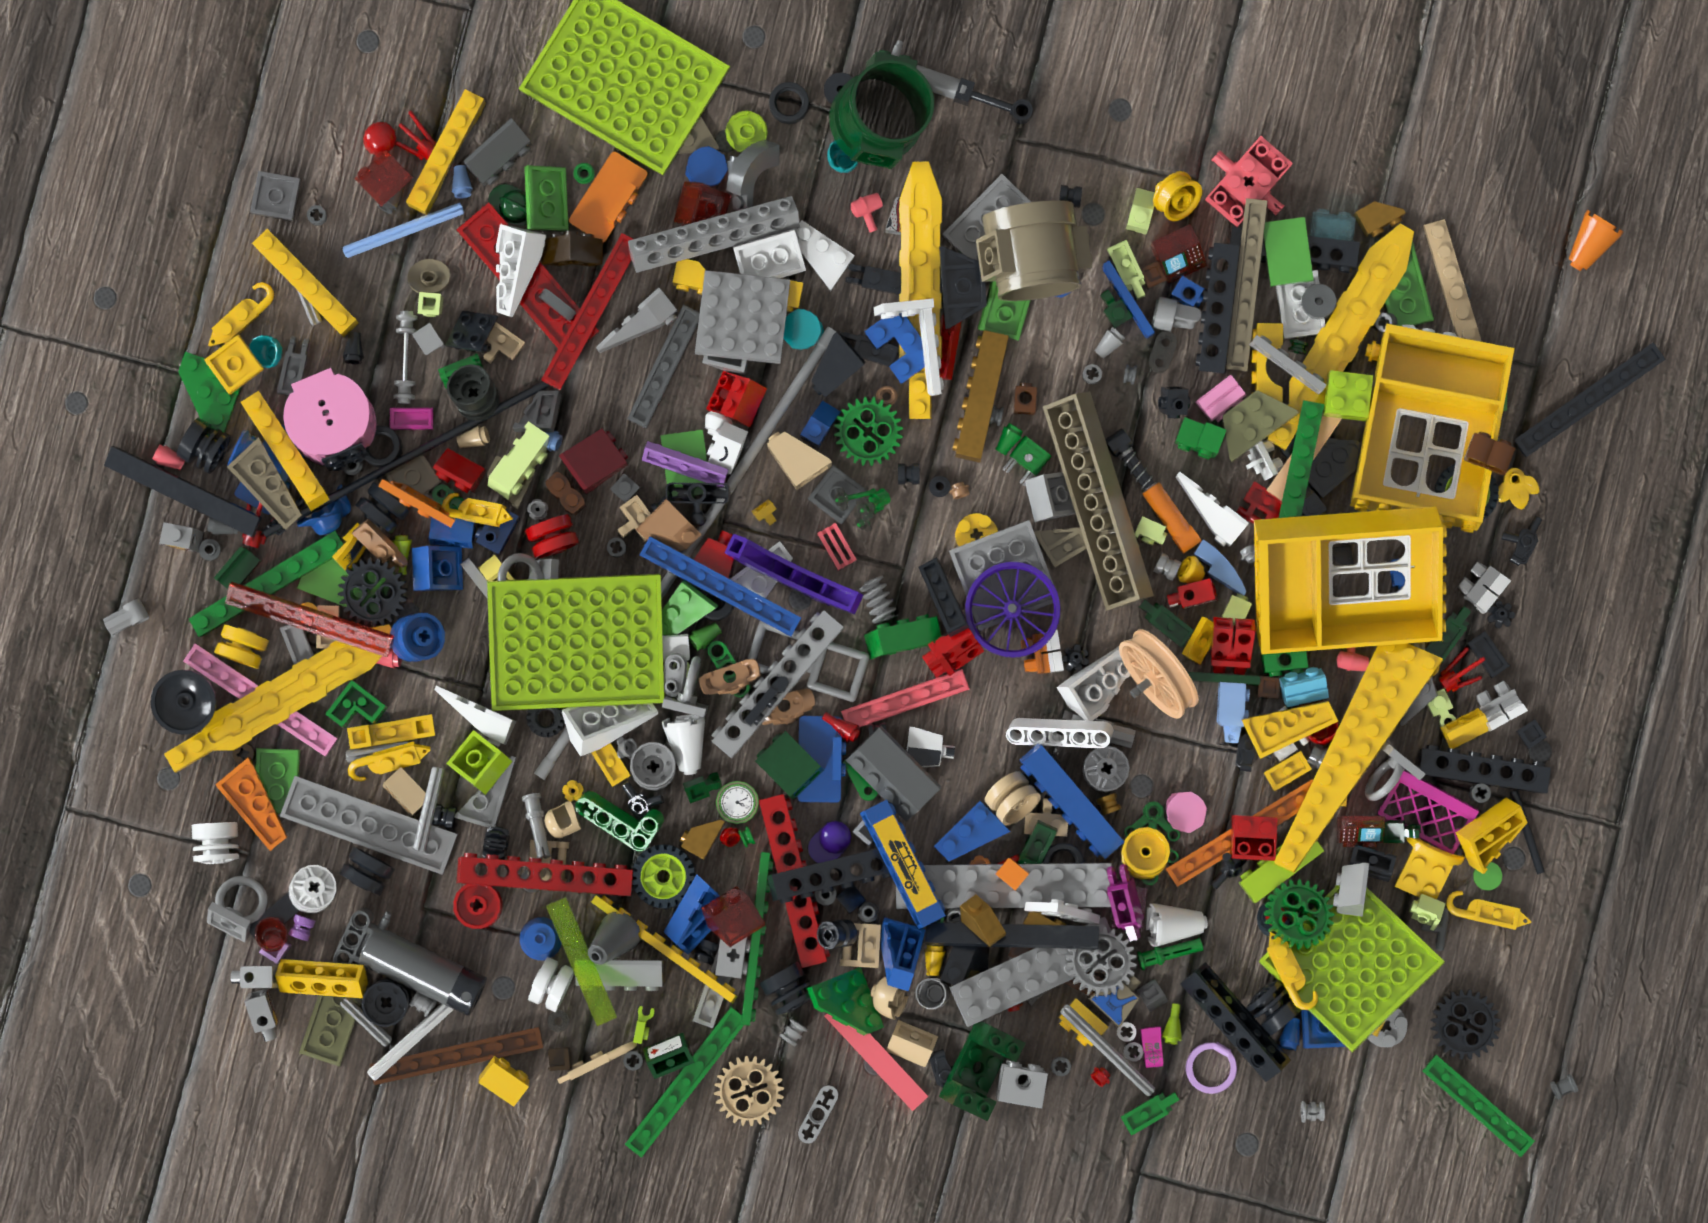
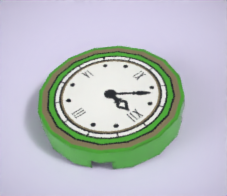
(737, 802)

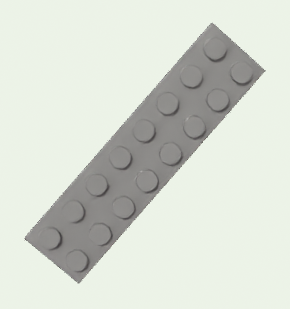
(366, 824)
(1017, 980)

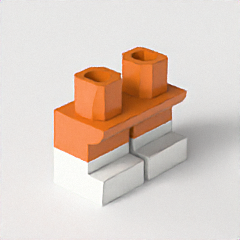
(1044, 662)

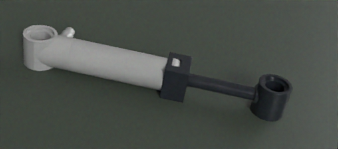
(963, 91)

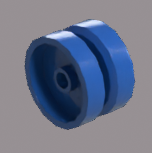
(417, 637)

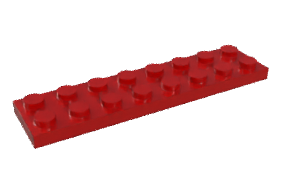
(481, 235)

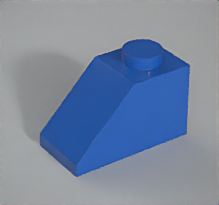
(820, 424)

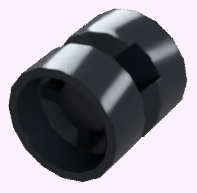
(836, 934)

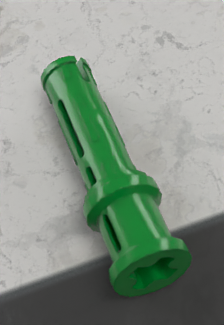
(1159, 955)

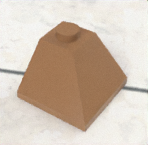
(669, 528)

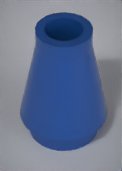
(1290, 1035)

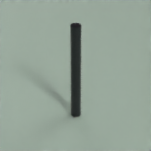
(1529, 836)

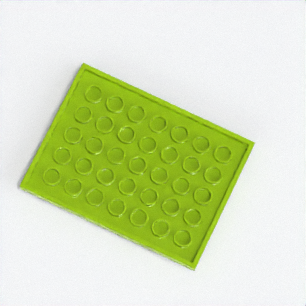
(625, 80)
(575, 642)

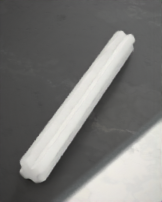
(409, 1041)

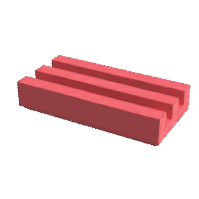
(828, 531)

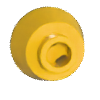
(1191, 570)

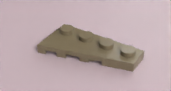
(263, 480)

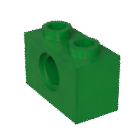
(1271, 663)

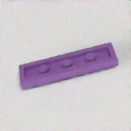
(684, 464)

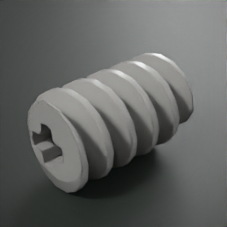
(878, 600)

